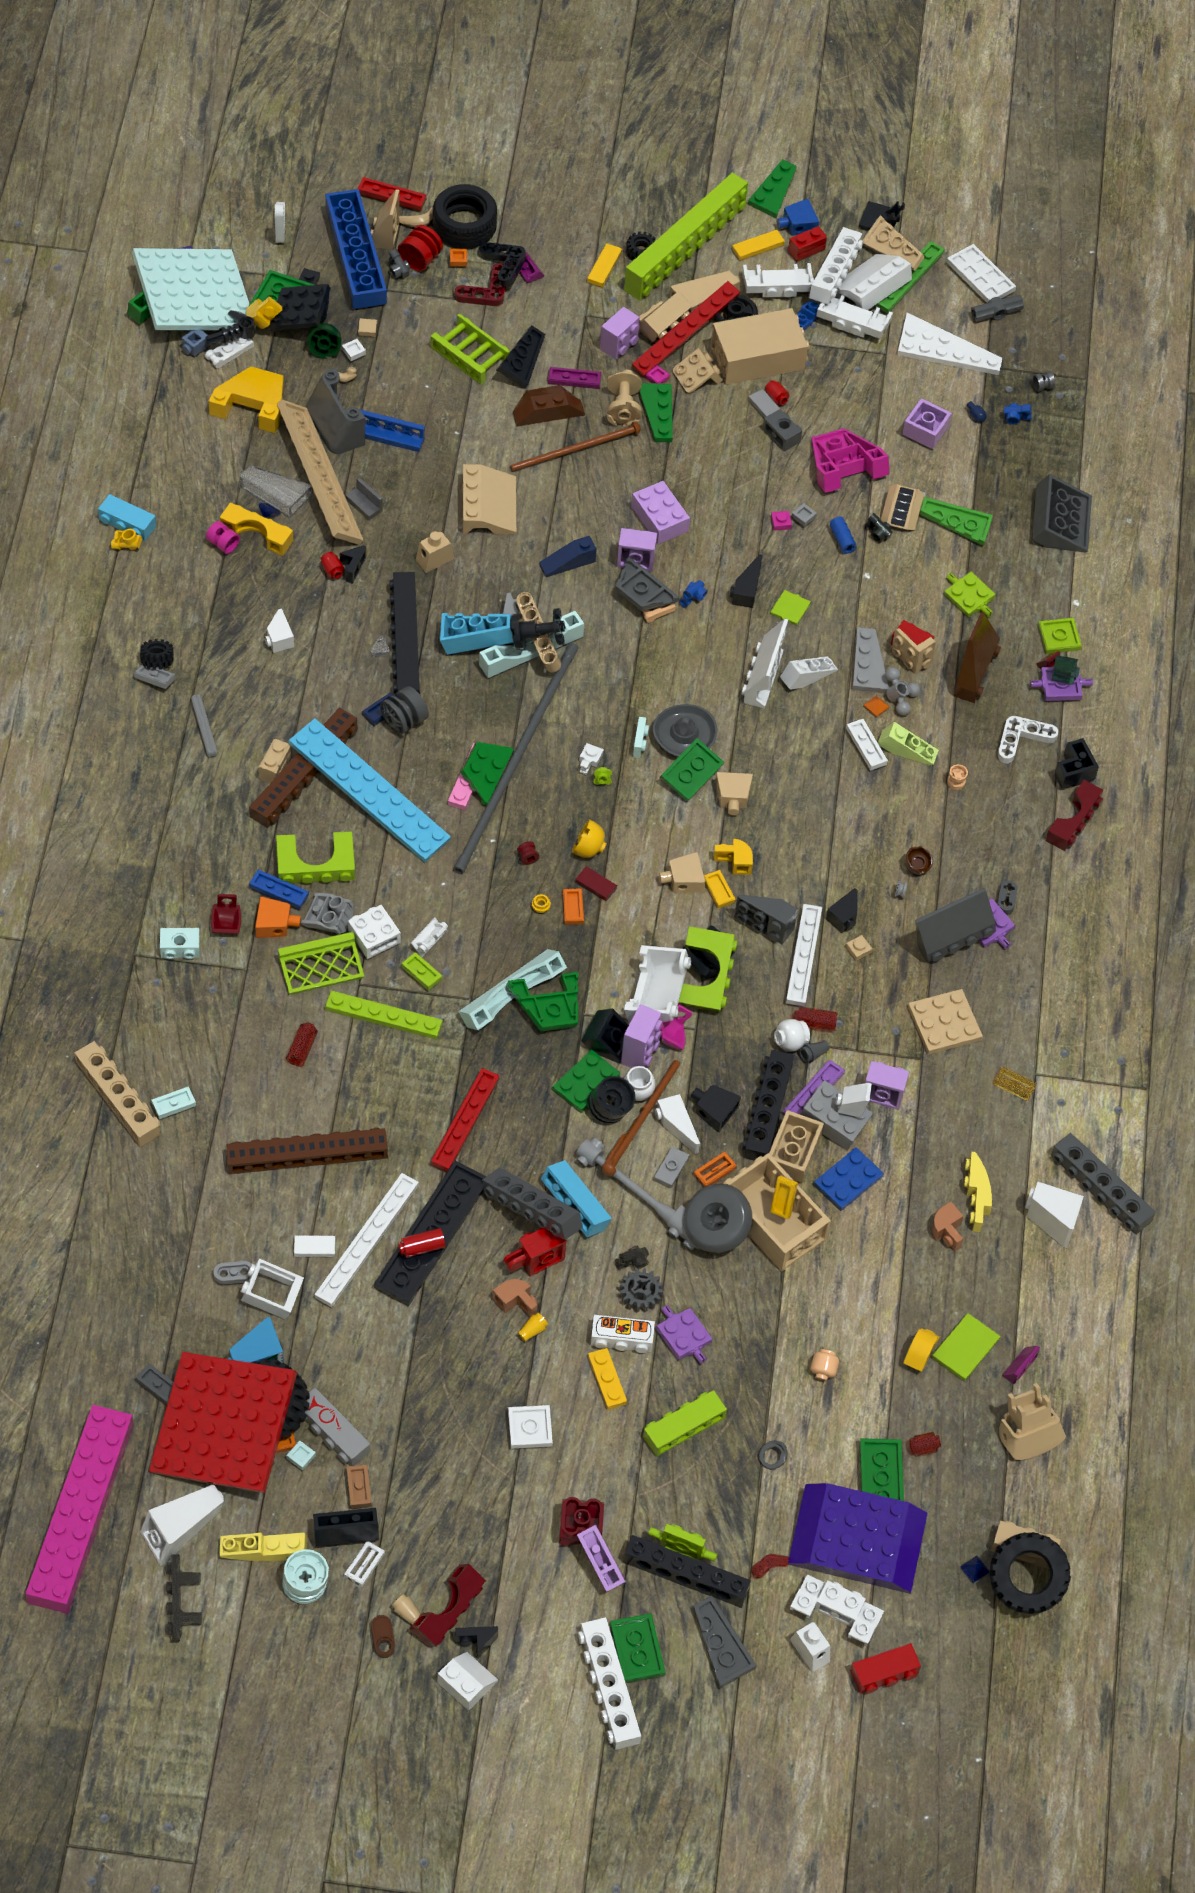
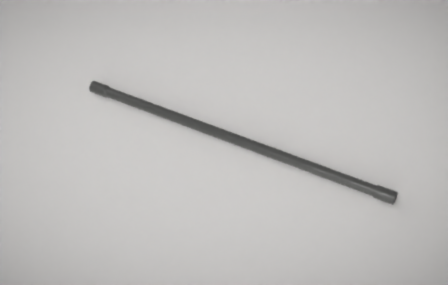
(464, 858)

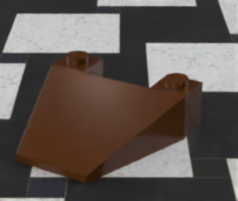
(979, 653)

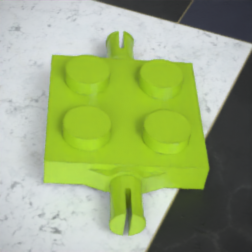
(969, 594)
(683, 1542)

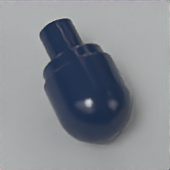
(976, 412)

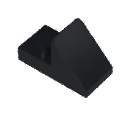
(353, 561)
(481, 1635)

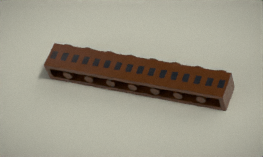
(297, 775)
(307, 1151)

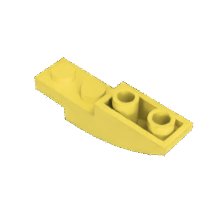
(979, 1189)
(261, 1548)

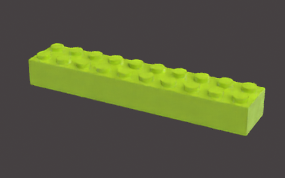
(685, 236)

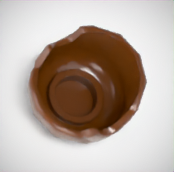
(918, 860)

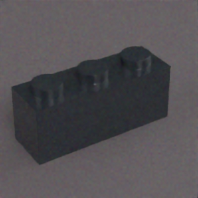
(346, 1527)

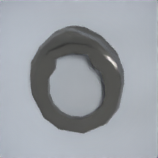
(783, 1456)

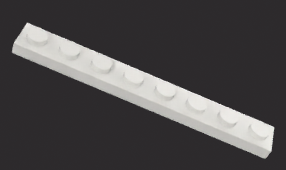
(366, 1240)

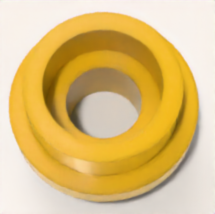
(541, 899)

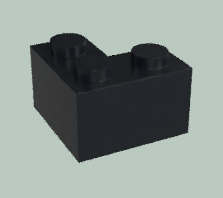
(1077, 766)

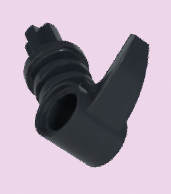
(244, 328)

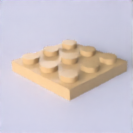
(945, 1021)

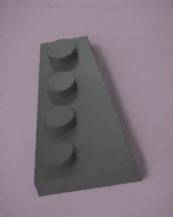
(725, 1649)

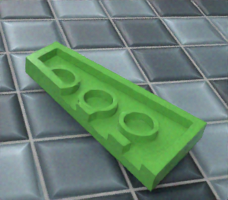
(961, 520)

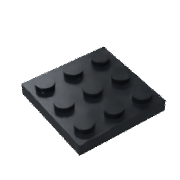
(300, 307)

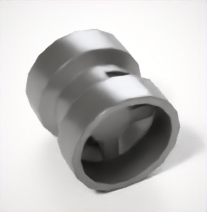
(1043, 381)

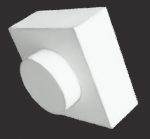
(353, 350)

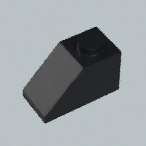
(844, 912)

